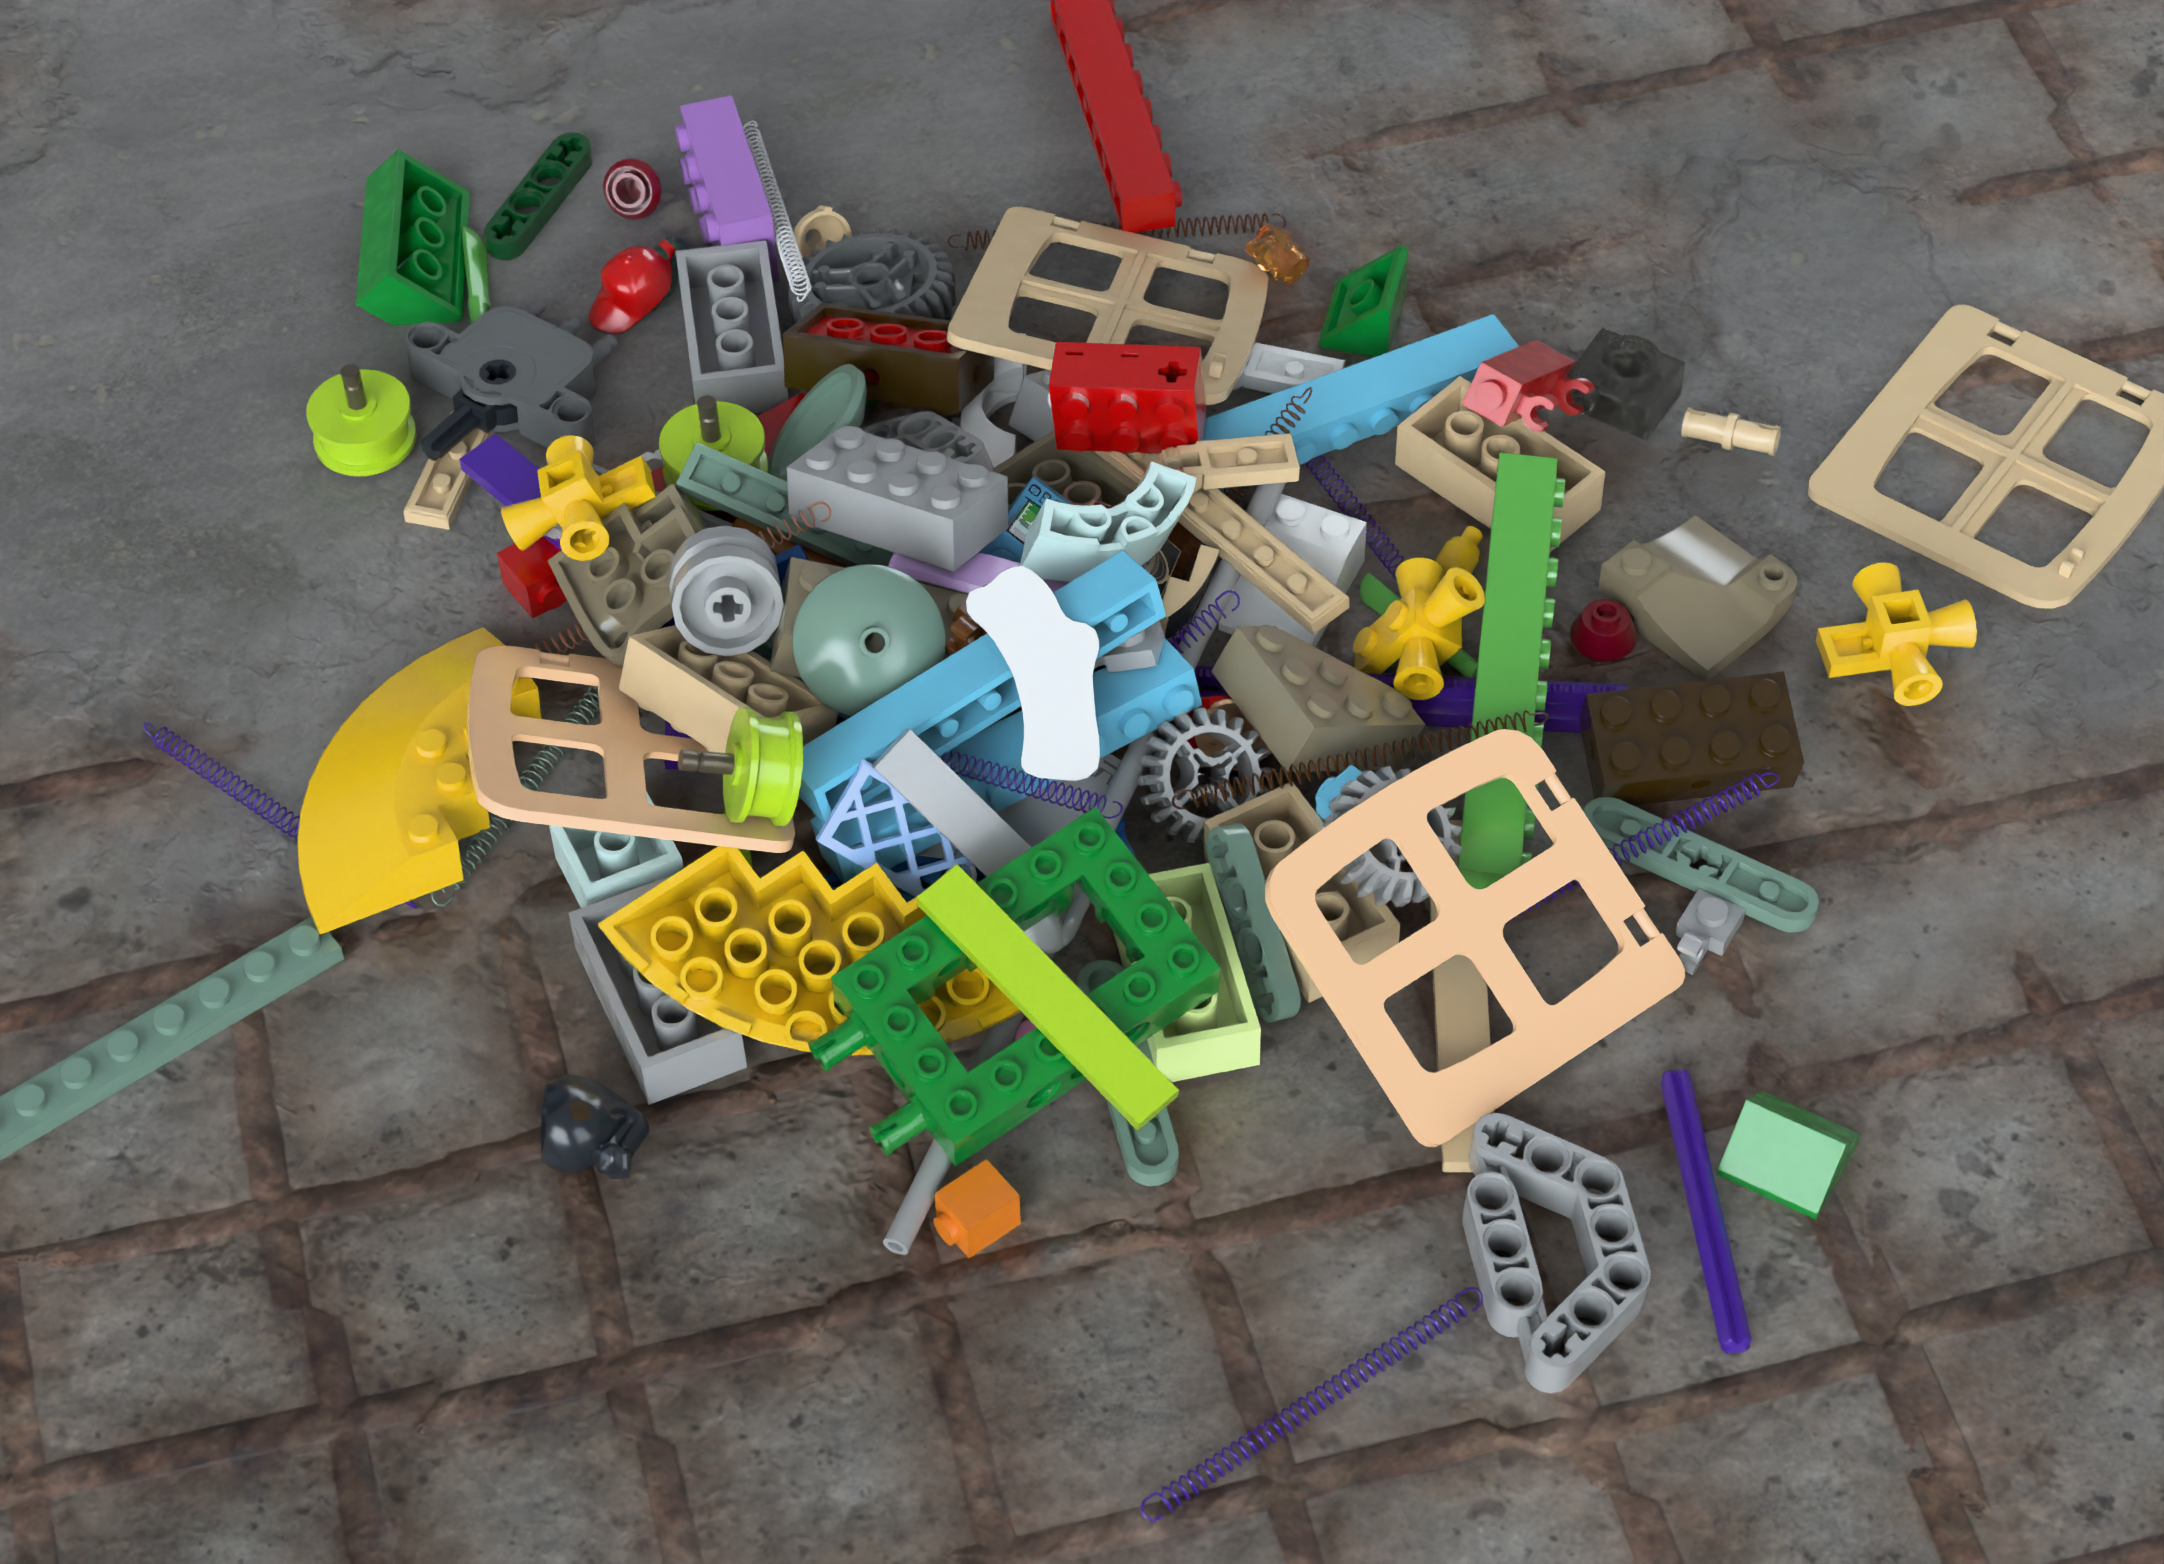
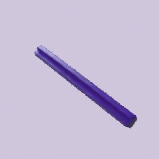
(1706, 1212)

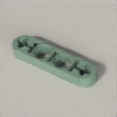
(1266, 972)

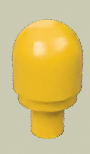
(1461, 551)

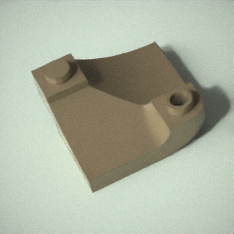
(629, 583)
(1699, 595)

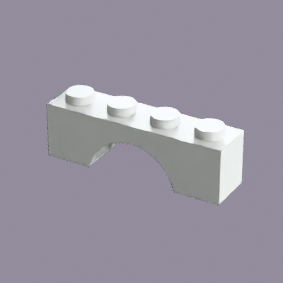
(1001, 391)

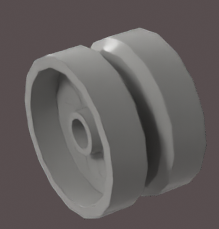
(725, 590)

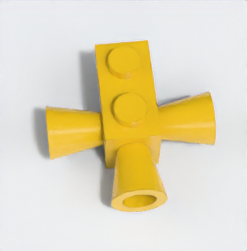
(577, 499)
(1420, 627)
(1895, 635)

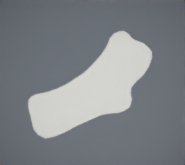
(1051, 668)

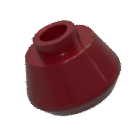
(632, 188)
(1604, 631)

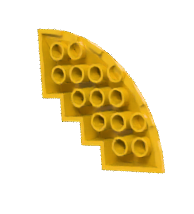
(397, 790)
(766, 948)

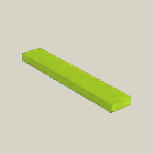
(1047, 997)

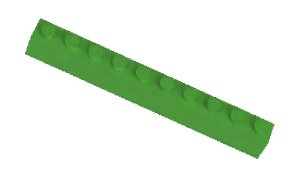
(1512, 654)

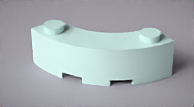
(1076, 538)

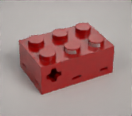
(1126, 397)

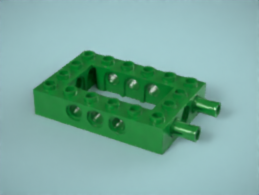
(979, 1106)

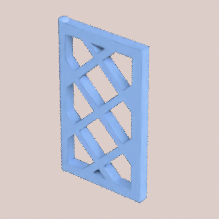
(864, 854)

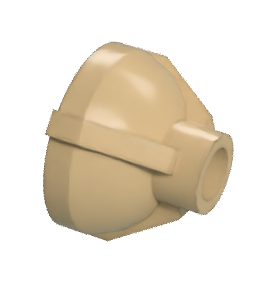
(824, 226)

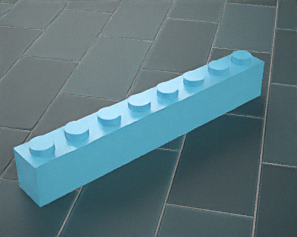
(1369, 394)
(970, 686)
(1125, 709)

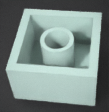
(611, 863)

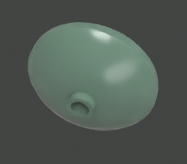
(830, 404)
(839, 617)

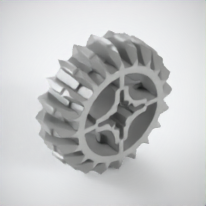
(1189, 759)
(1380, 865)

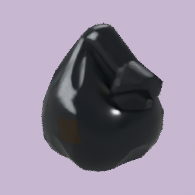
(589, 1127)

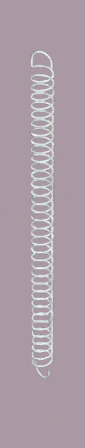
(779, 245)

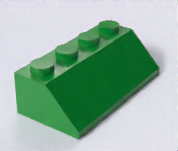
(412, 244)

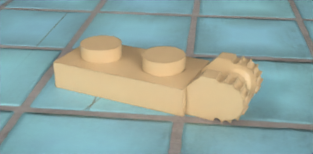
(1235, 461)

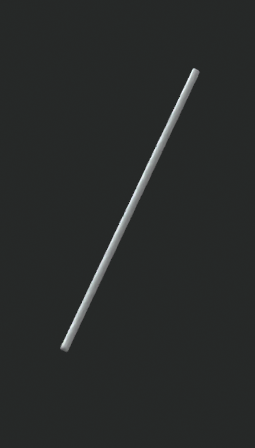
(1121, 789)

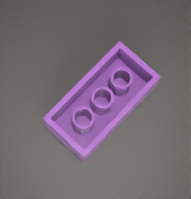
(723, 177)

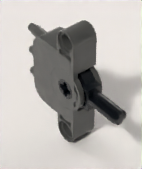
(508, 376)

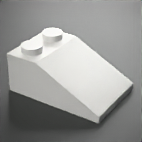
(1324, 540)

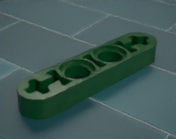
(531, 193)

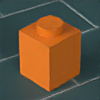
(976, 1209)

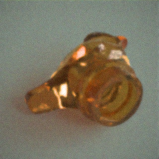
(1277, 252)

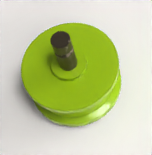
(361, 422)
(718, 426)
(758, 766)

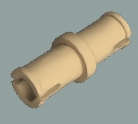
(1731, 431)

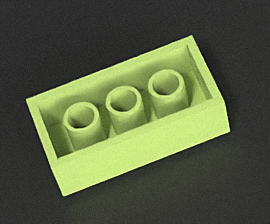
(1223, 1029)

